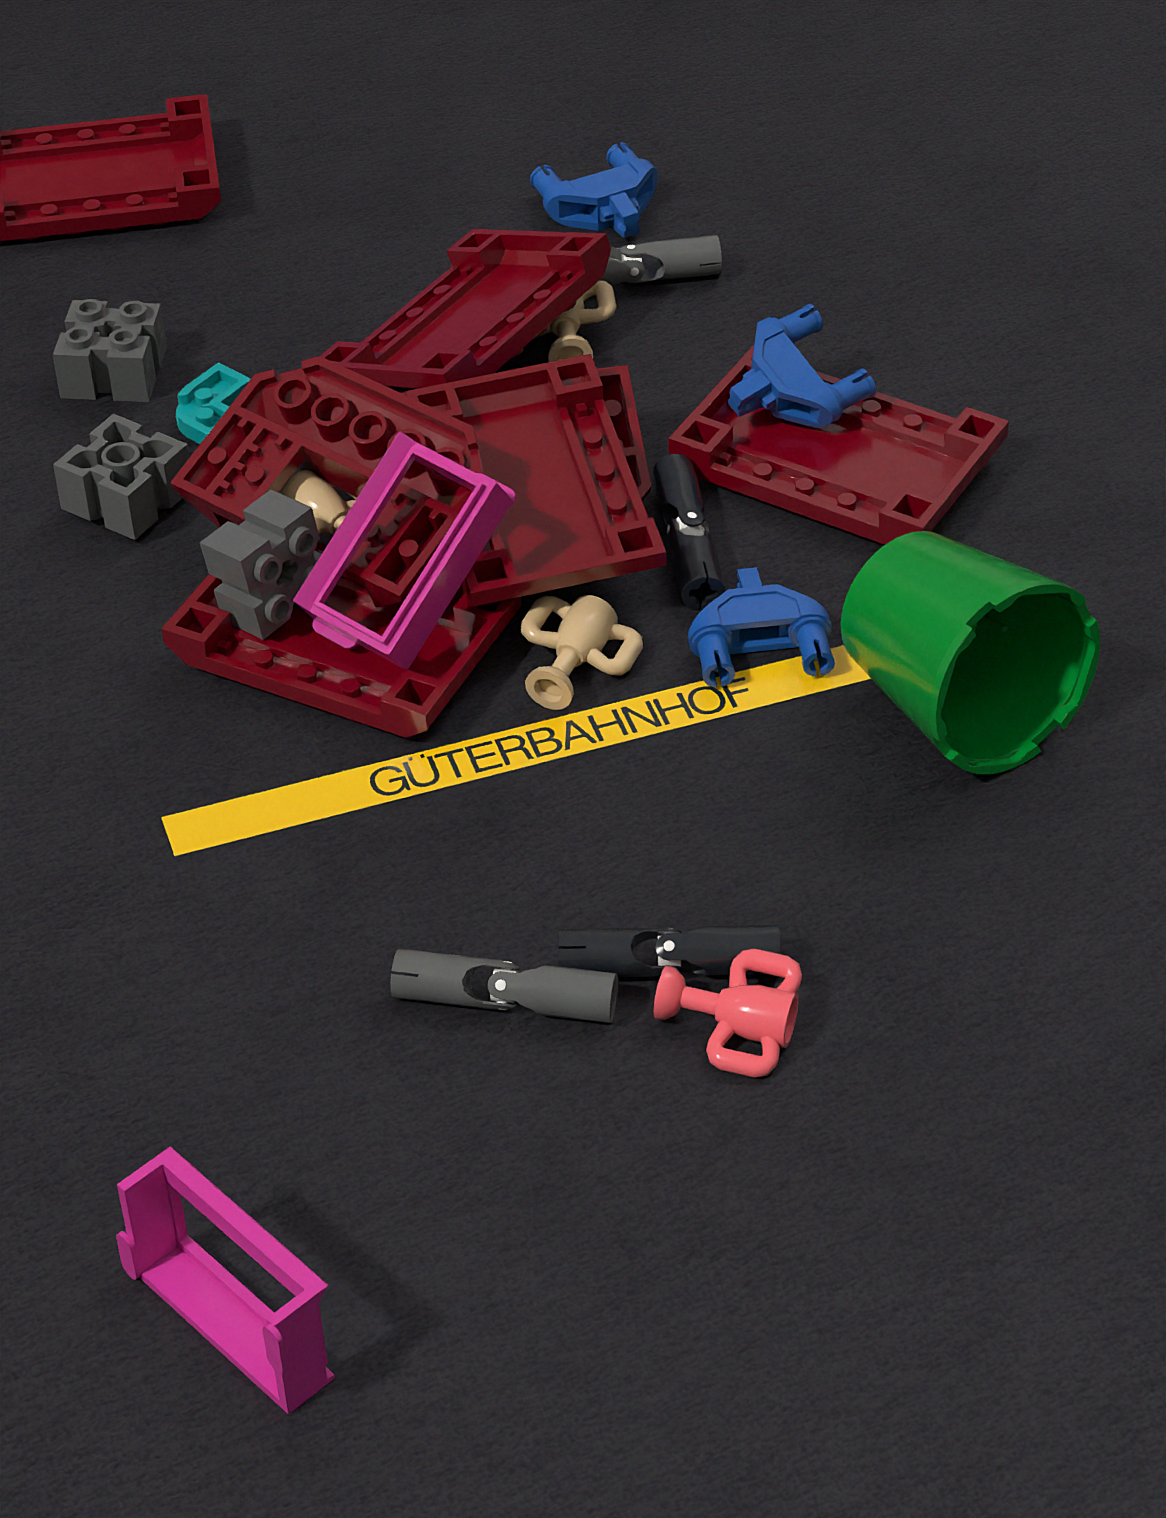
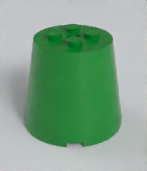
(971, 647)

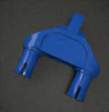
(600, 199)
(787, 382)
(759, 620)

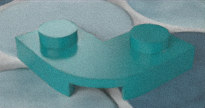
(207, 400)

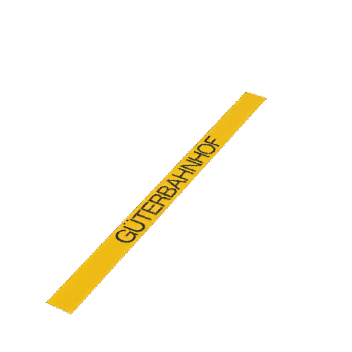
(500, 752)

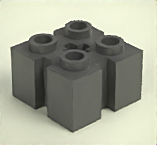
(110, 350)
(121, 476)
(263, 562)

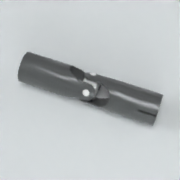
(675, 260)
(544, 990)

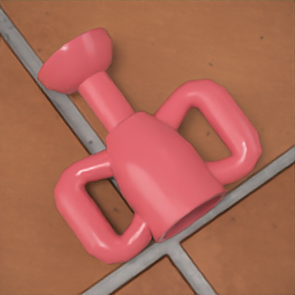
(742, 1009)

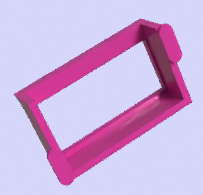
(440, 576)
(274, 1350)

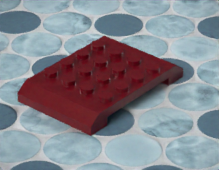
(109, 172)
(481, 309)
(870, 473)
(575, 495)
(338, 680)

